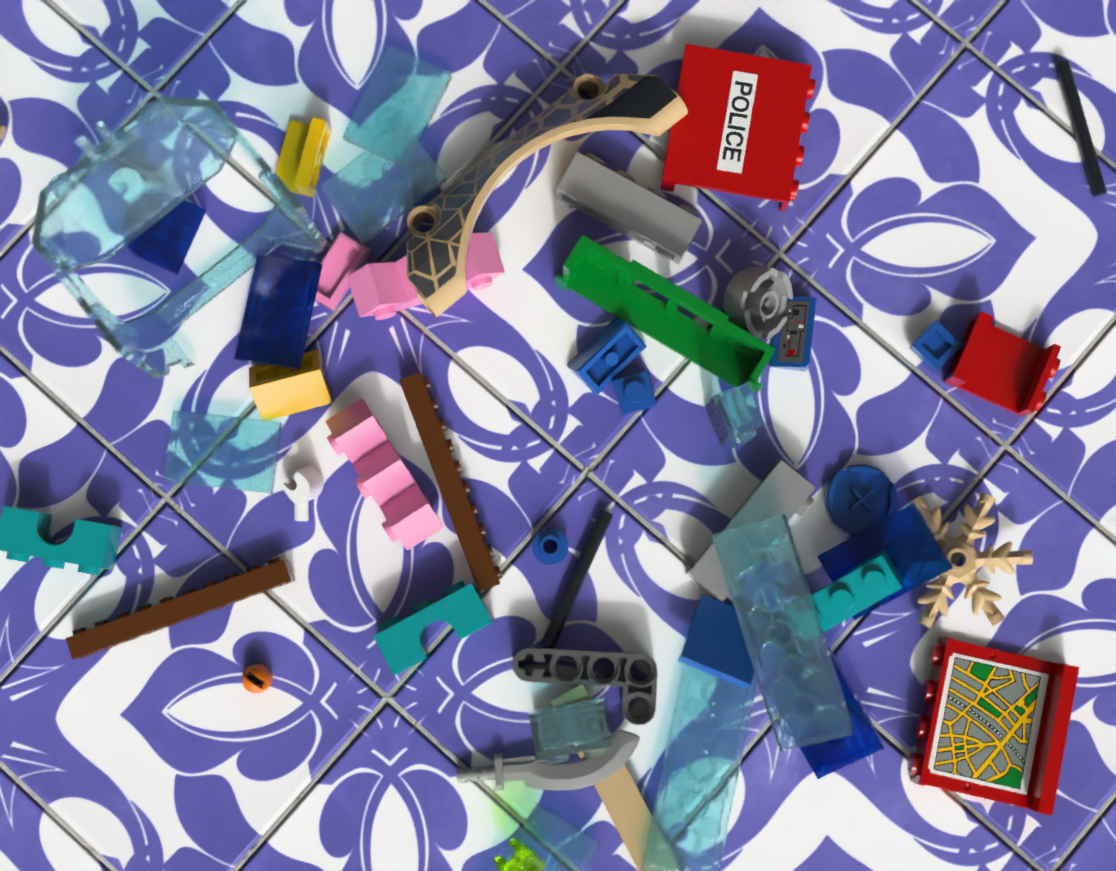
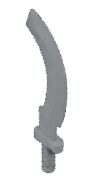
(557, 775)

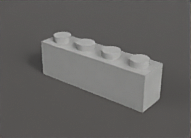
(627, 207)
(776, 494)

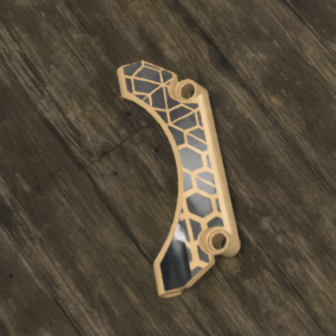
(439, 256)

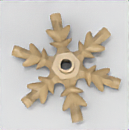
(973, 559)

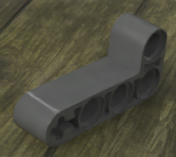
(584, 674)

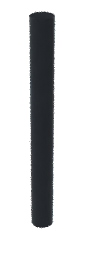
(1080, 128)
(577, 578)

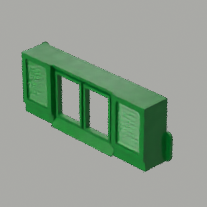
(609, 284)

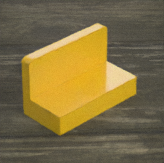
(303, 155)
(288, 390)

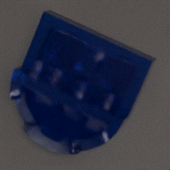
(169, 238)

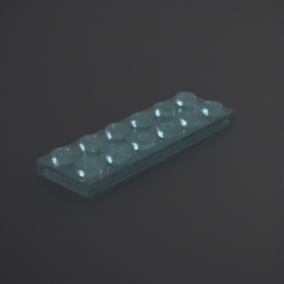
(783, 633)
(699, 774)

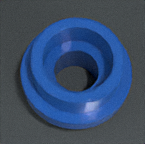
(558, 555)

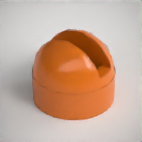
(260, 671)

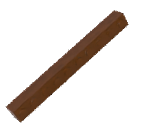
(449, 481)
(177, 610)

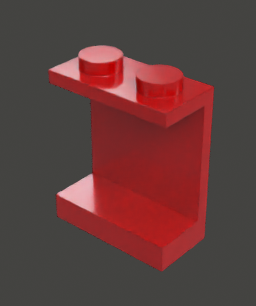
(1002, 367)

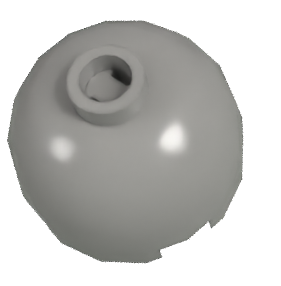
(758, 300)

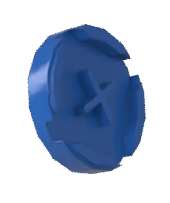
(859, 498)

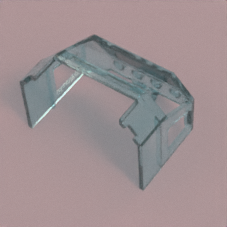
(133, 184)

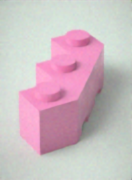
(384, 287)
(383, 475)

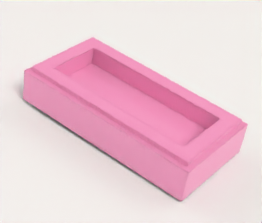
(339, 262)

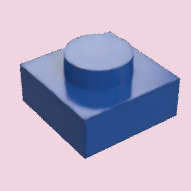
(935, 346)
(634, 393)

